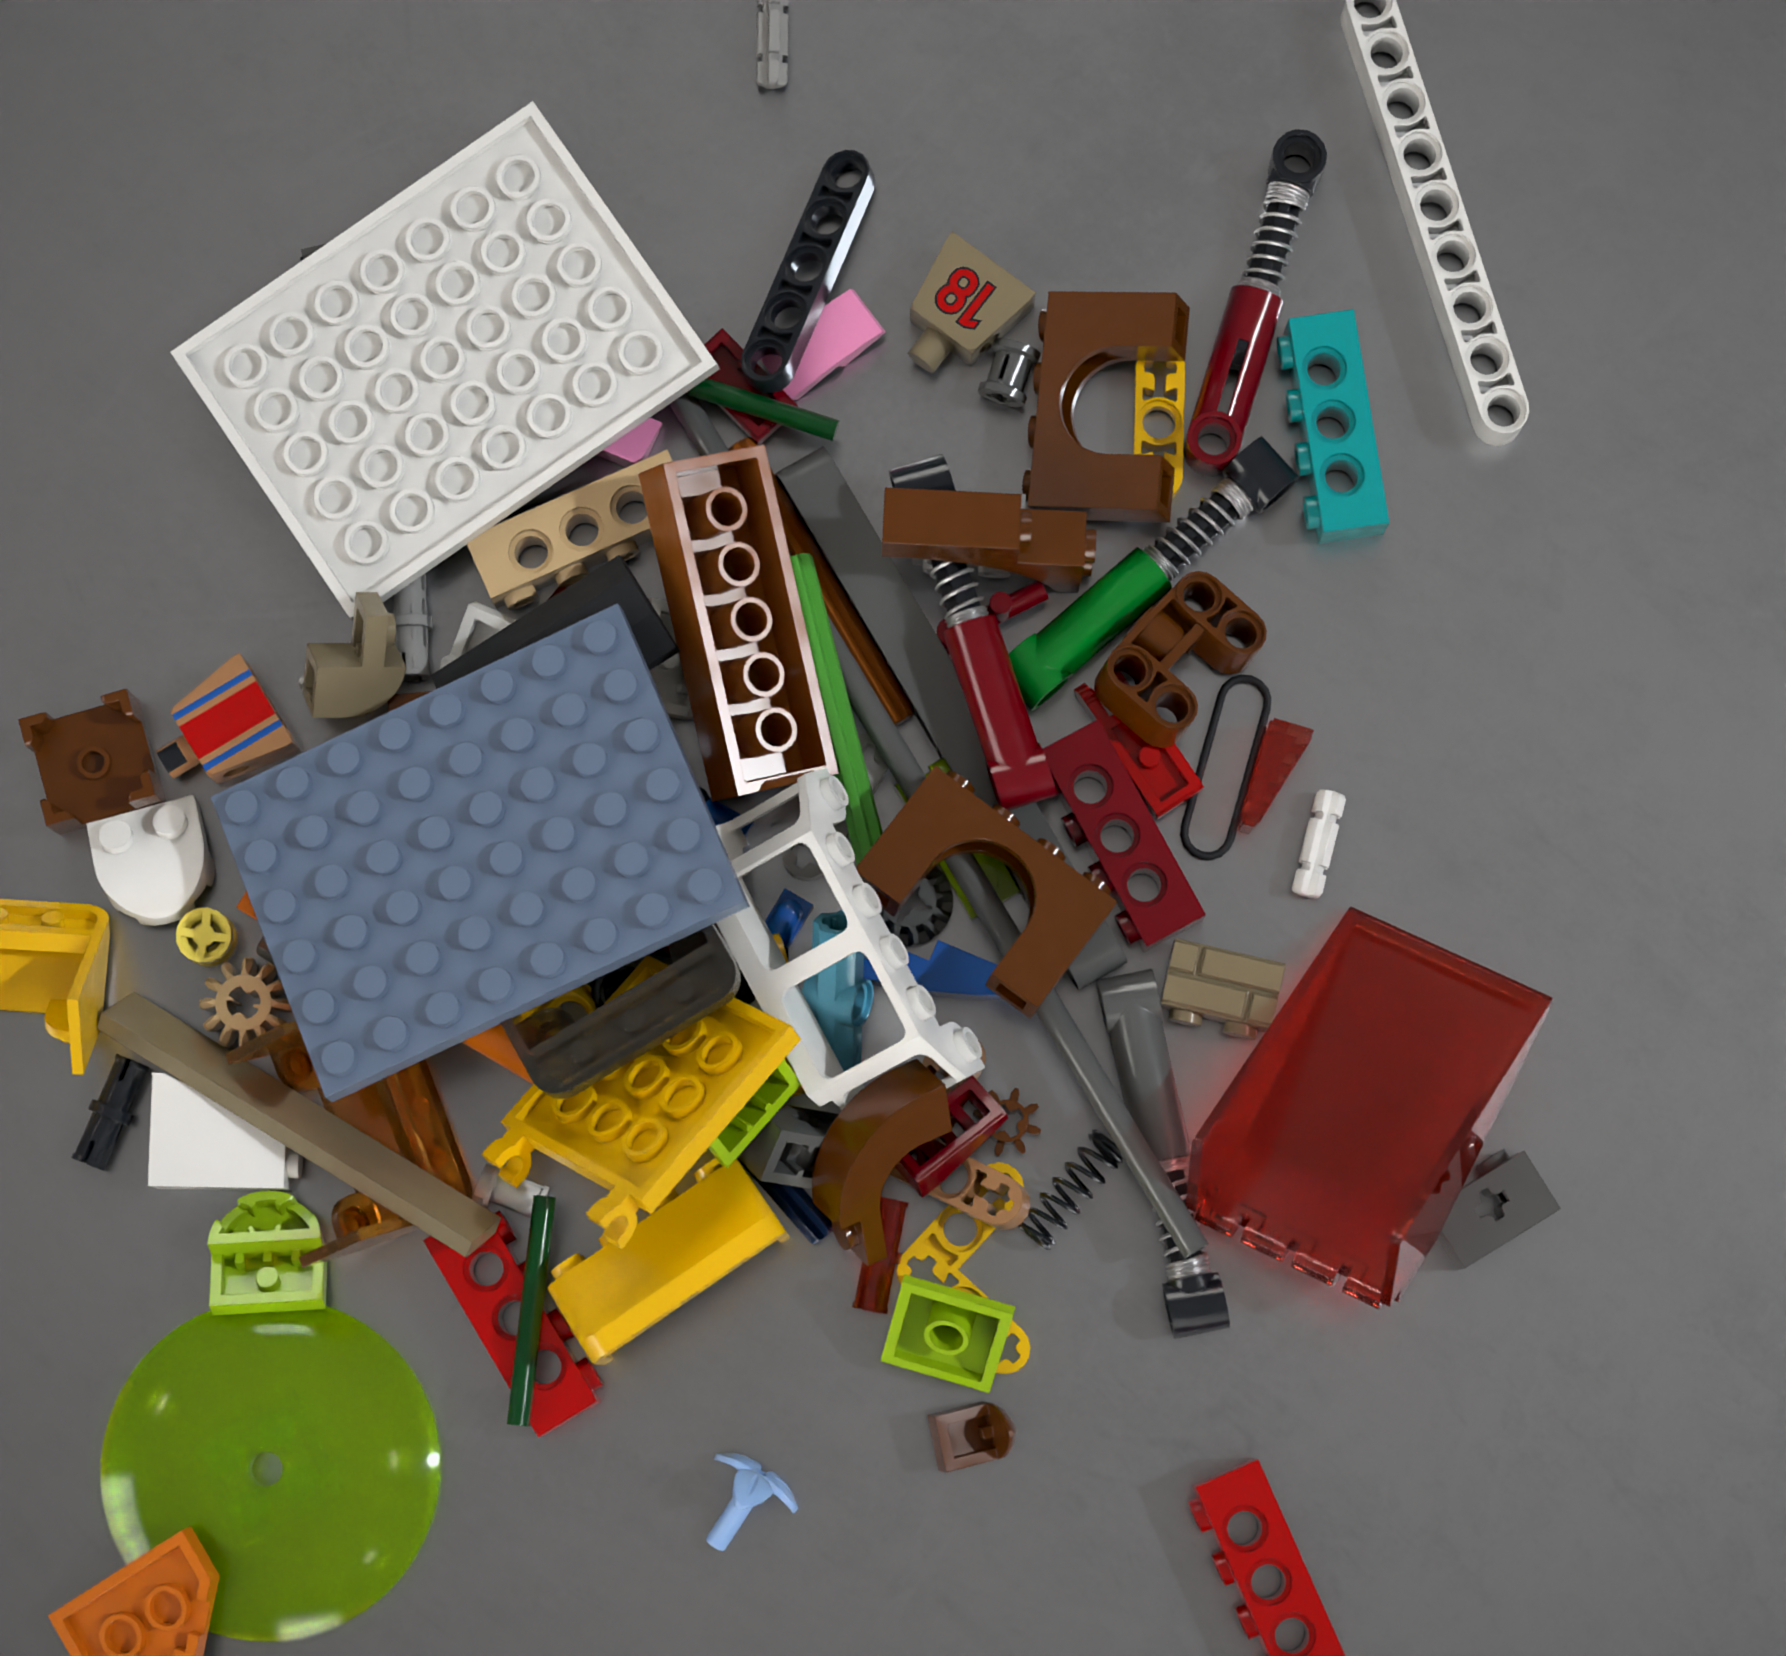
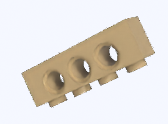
(549, 526)

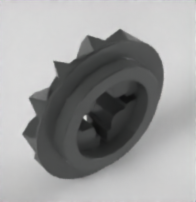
(922, 924)

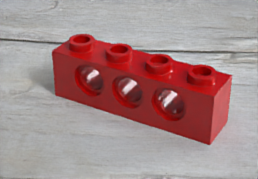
(484, 1306)
(1249, 1490)

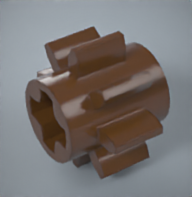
(1012, 1106)

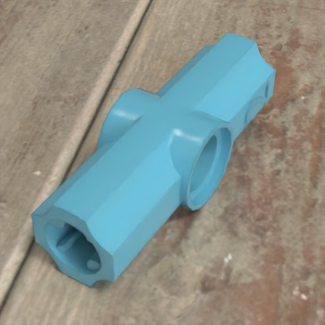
(839, 994)

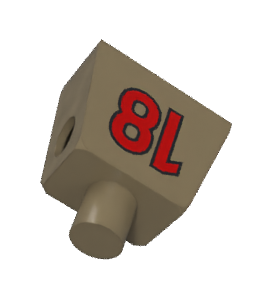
(965, 305)

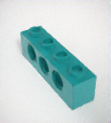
(1334, 342)

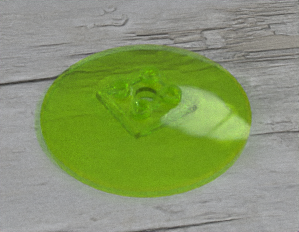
(352, 1452)

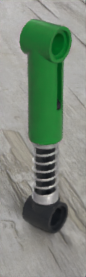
(1143, 576)

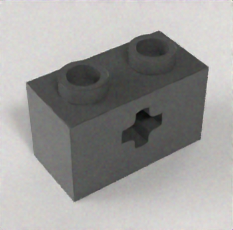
(788, 1146)
(1523, 1204)

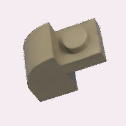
(357, 675)

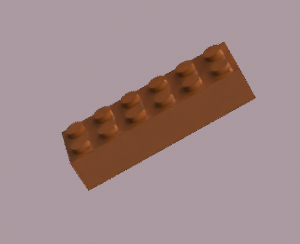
(737, 621)

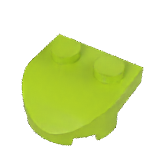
(258, 1257)

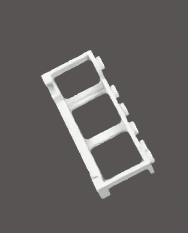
(776, 982)

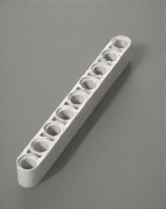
(1432, 237)

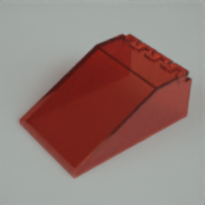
(1364, 1108)

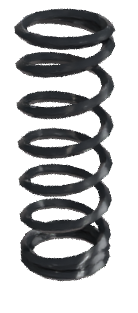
(1110, 1157)

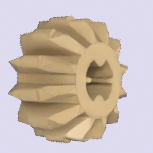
(250, 982)

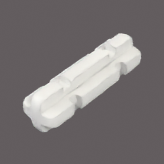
(1318, 843)

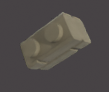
(1221, 988)

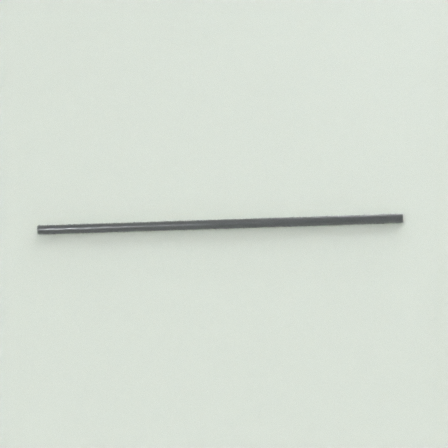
(994, 916)

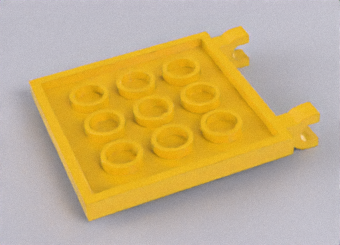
(652, 1115)

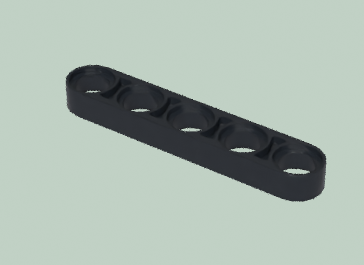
(812, 294)

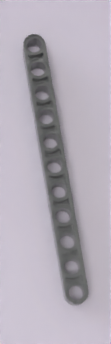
(914, 655)

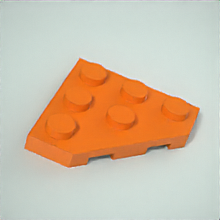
(147, 1607)

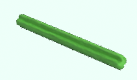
(861, 811)

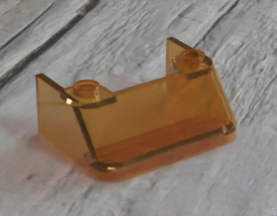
(395, 1111)

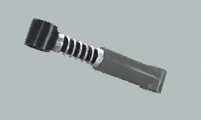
(1148, 1089)

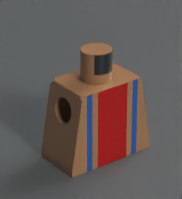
(227, 726)

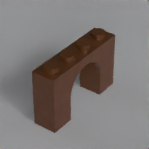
(1079, 339)
(948, 821)

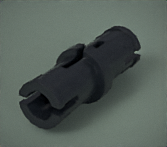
(110, 1112)

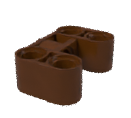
(1159, 642)

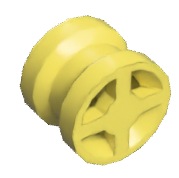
(196, 934)

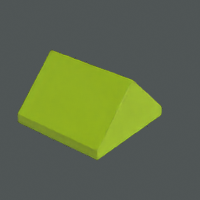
(947, 1333)

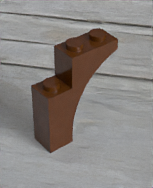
(989, 533)

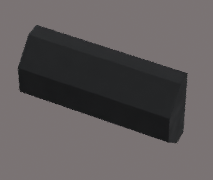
(591, 594)

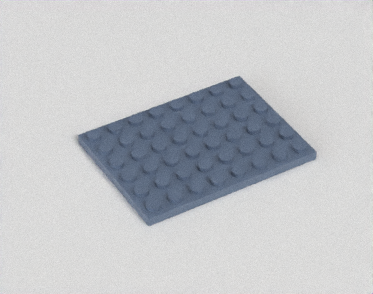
(477, 853)

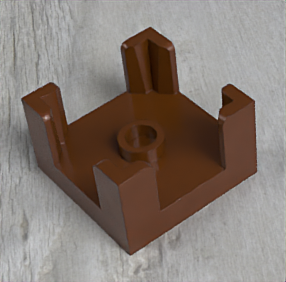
(93, 762)

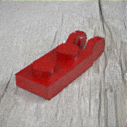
(1158, 773)

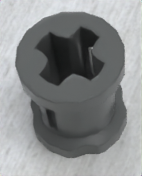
(1009, 372)

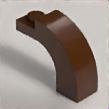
(866, 1144)

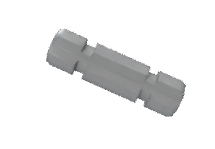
(772, 43)

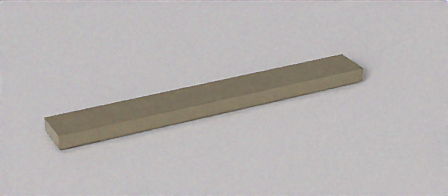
(300, 1124)

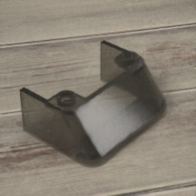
(573, 1055)

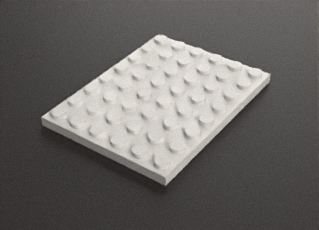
(444, 360)

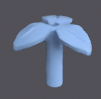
(749, 1489)

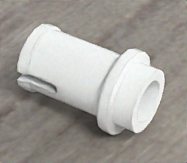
(495, 1190)

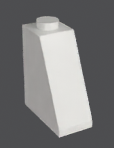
(209, 1147)

